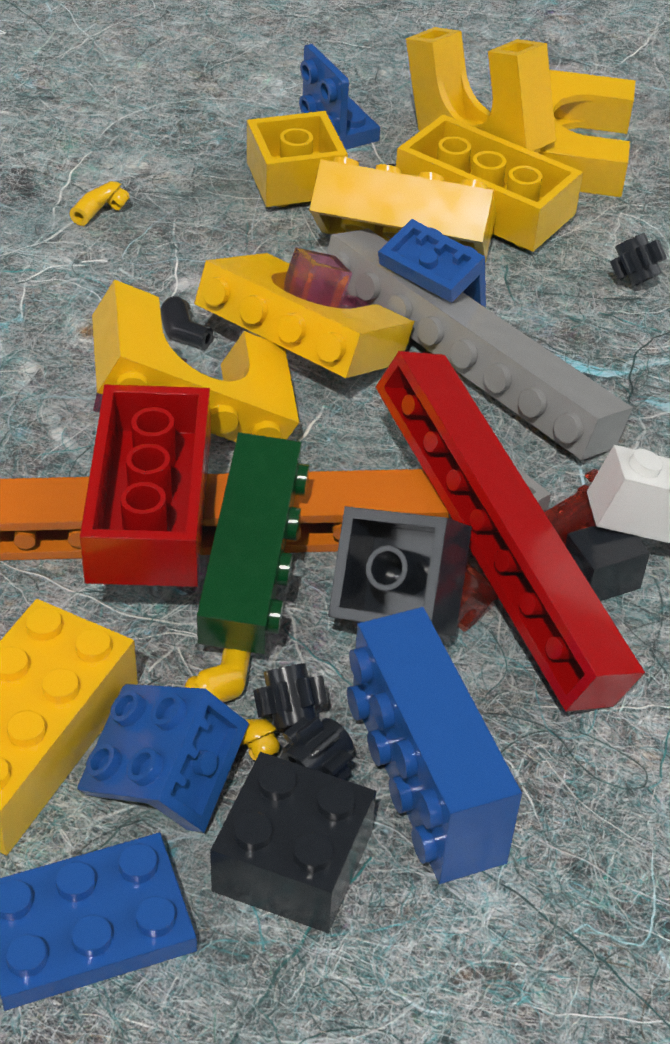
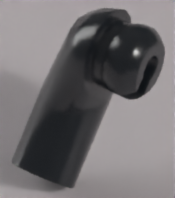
(179, 326)

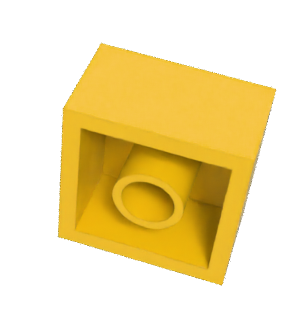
(287, 155)

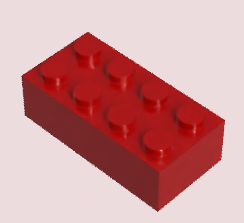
(147, 487)

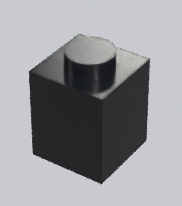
(609, 560)

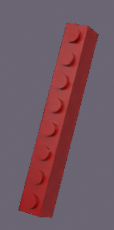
(510, 534)

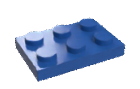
(90, 920)

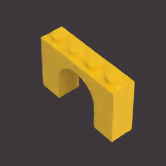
(518, 81)
(597, 105)
(345, 341)
(132, 350)

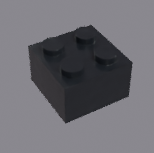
(399, 564)
(292, 841)

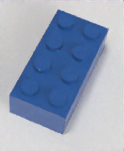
(432, 746)

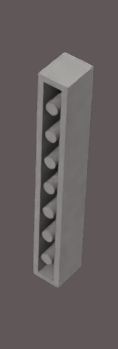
(490, 353)

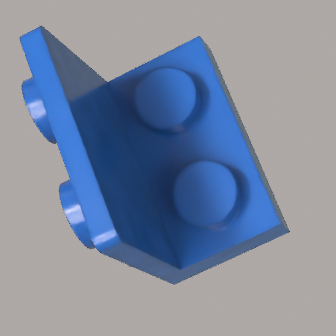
(327, 90)
(435, 262)
(166, 751)

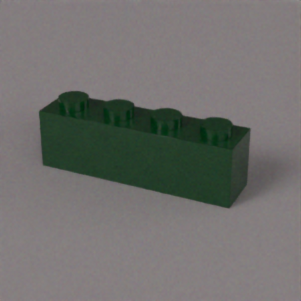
(250, 544)

